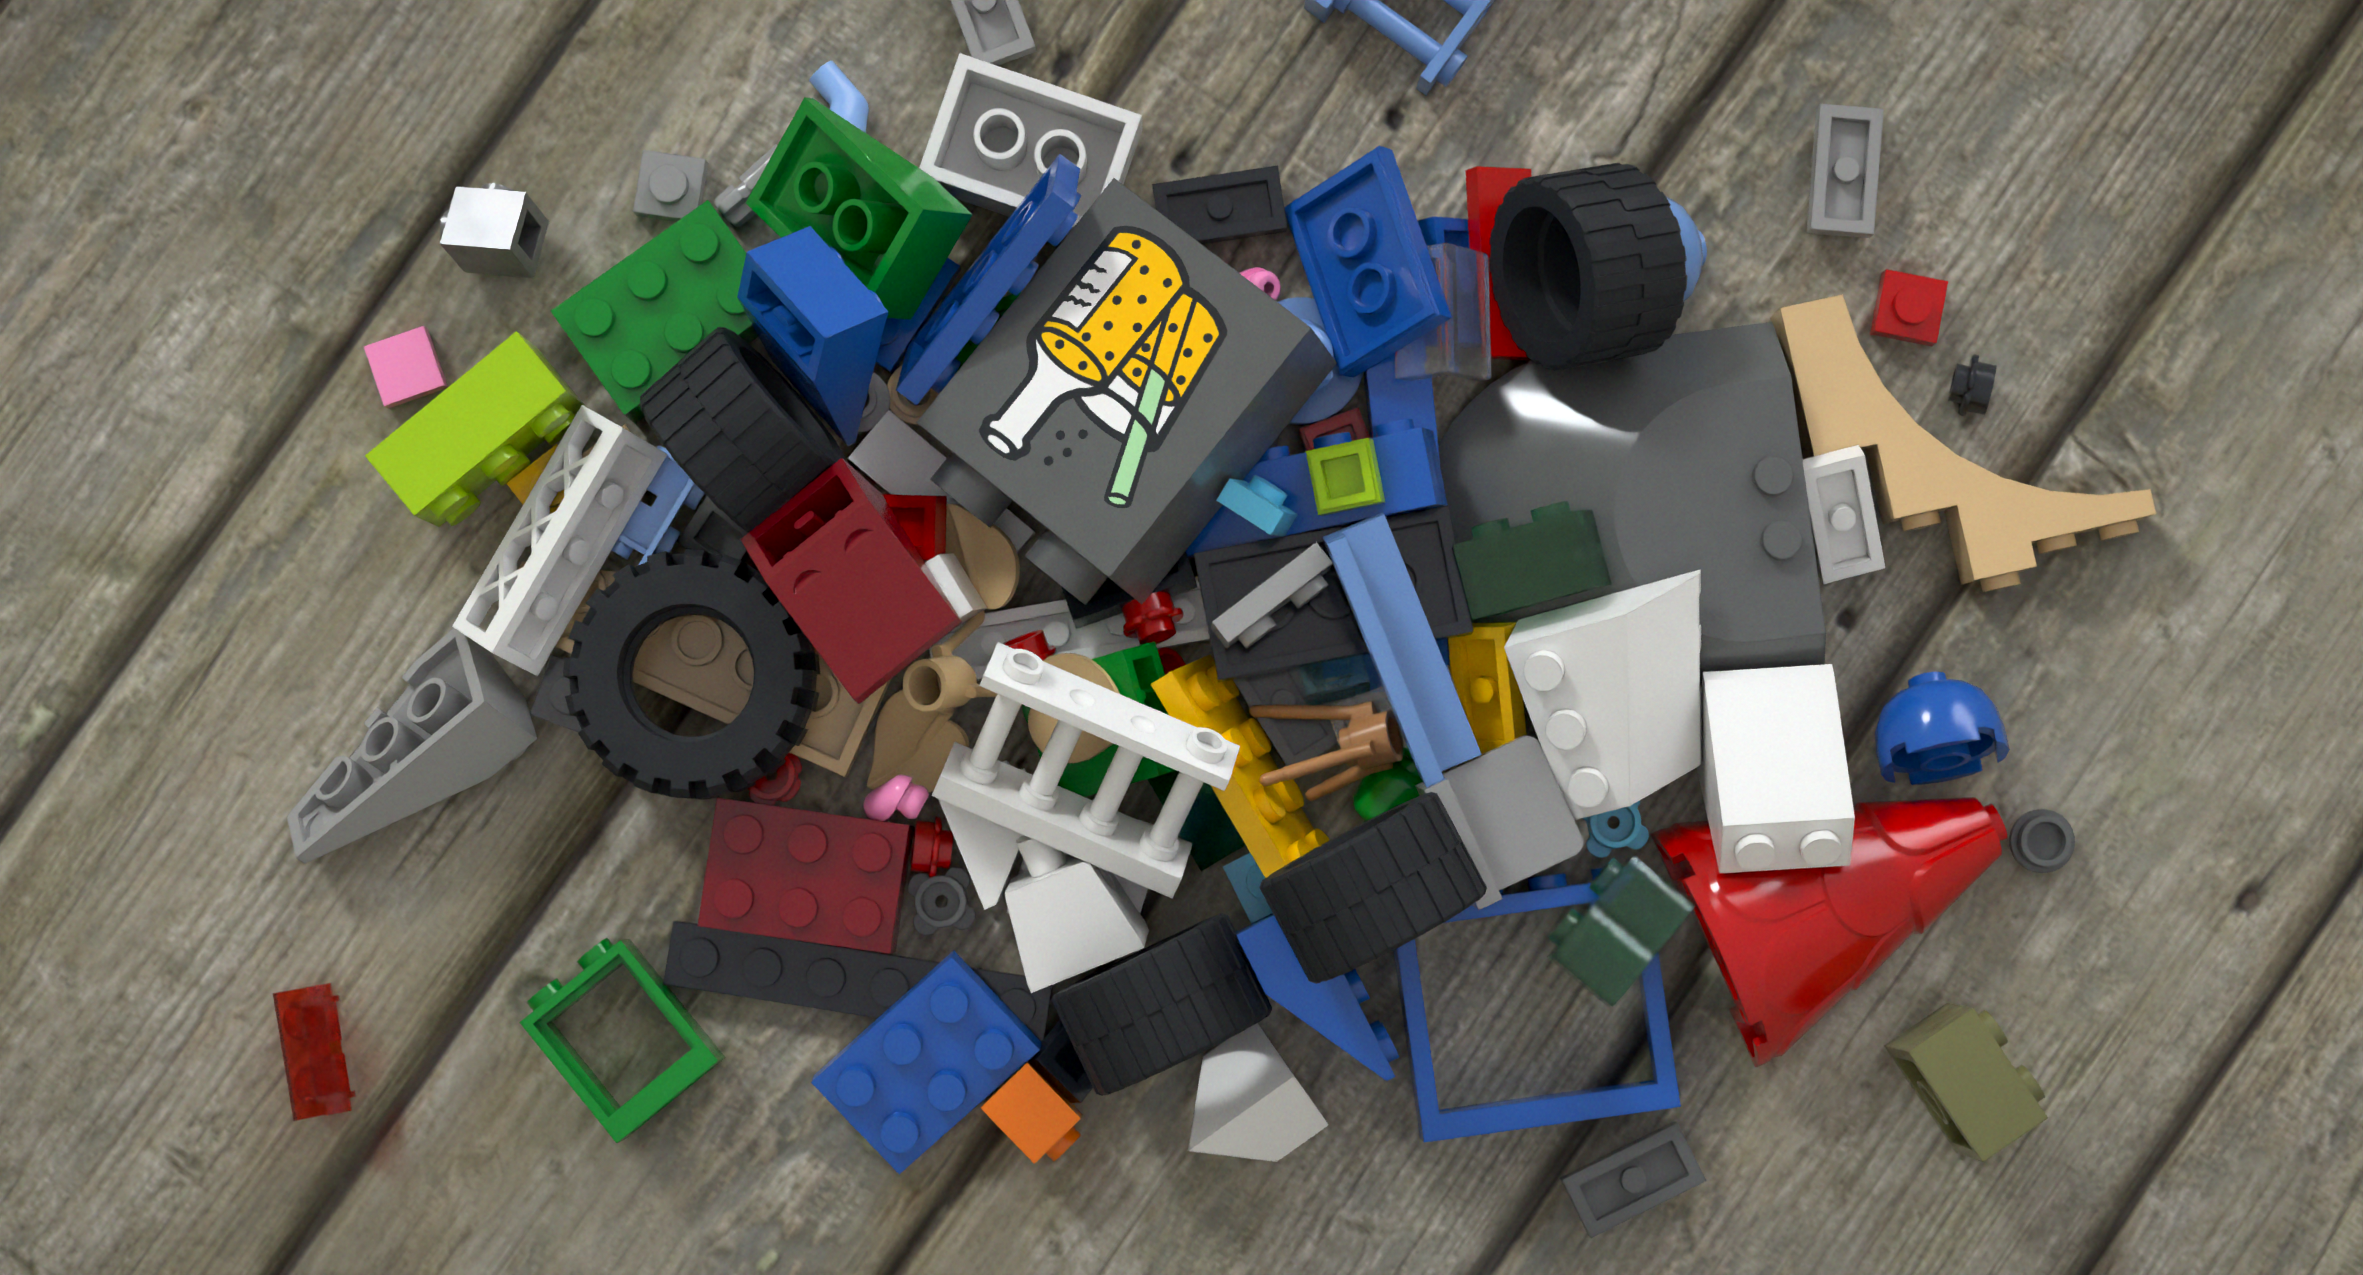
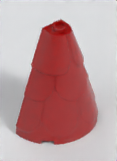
(1811, 935)

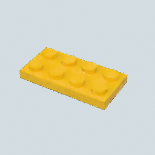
(1264, 816)

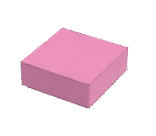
(405, 367)

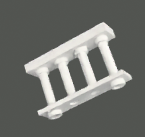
(1067, 820)

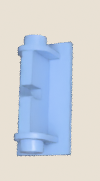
(650, 527)

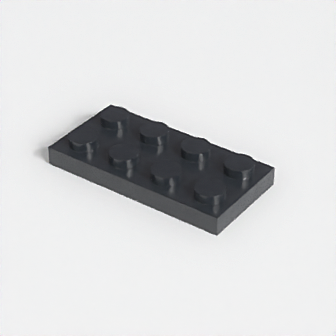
(1326, 625)

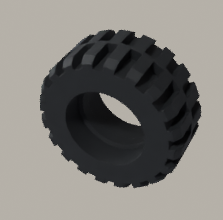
(605, 660)

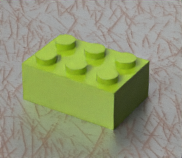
(476, 432)

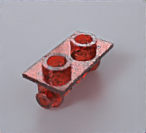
(313, 1051)

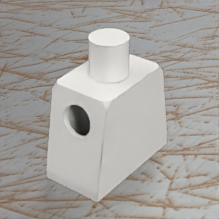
(1068, 916)

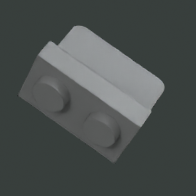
(1508, 814)

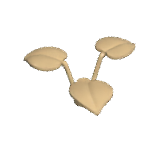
(914, 724)

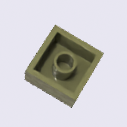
(1968, 1080)

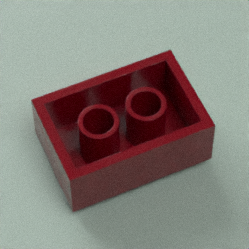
(805, 876)

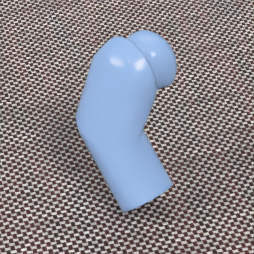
(841, 94)

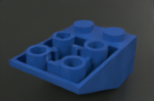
(815, 324)
(1325, 1006)

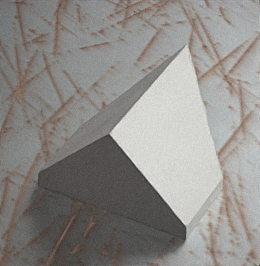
(1251, 1102)

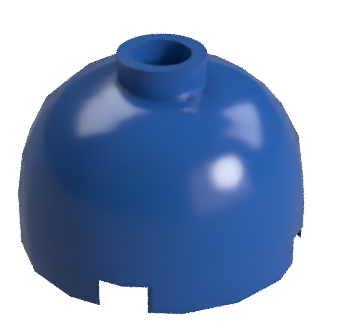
(1938, 730)

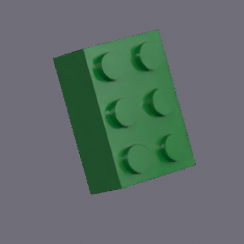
(658, 306)

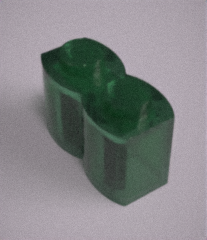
(1619, 928)

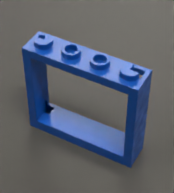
(1540, 1110)

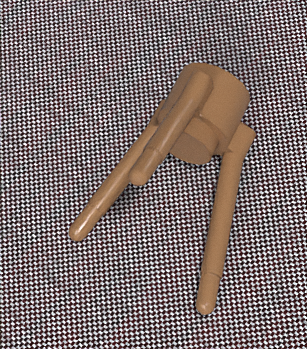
(1369, 743)

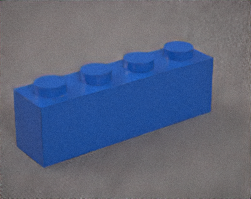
(1407, 472)

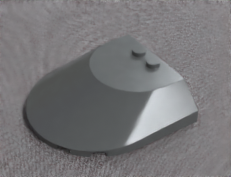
(1685, 472)

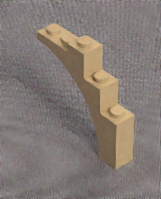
(1915, 474)

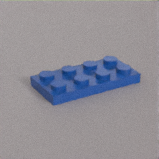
(1001, 267)

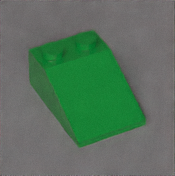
(864, 202)

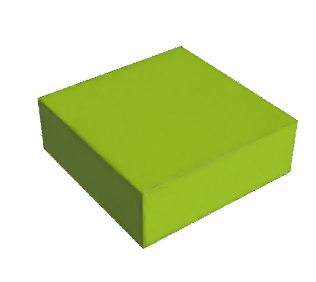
(1345, 476)

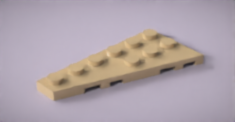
(712, 671)

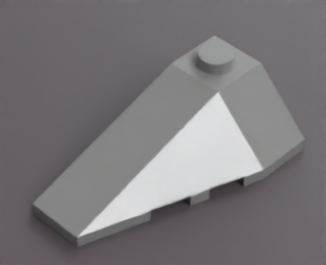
(437, 739)

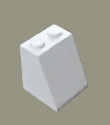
(1775, 769)

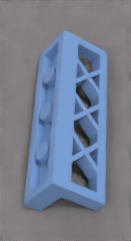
(1402, 647)

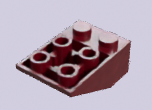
(851, 579)

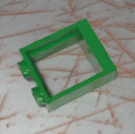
(556, 999)

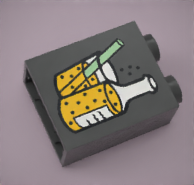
(1122, 397)

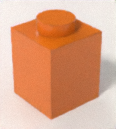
(1034, 1115)

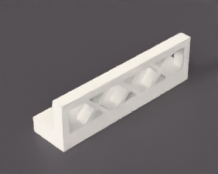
(565, 545)

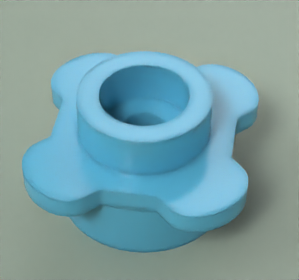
(1629, 832)

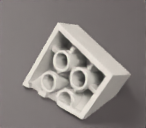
(1615, 691)

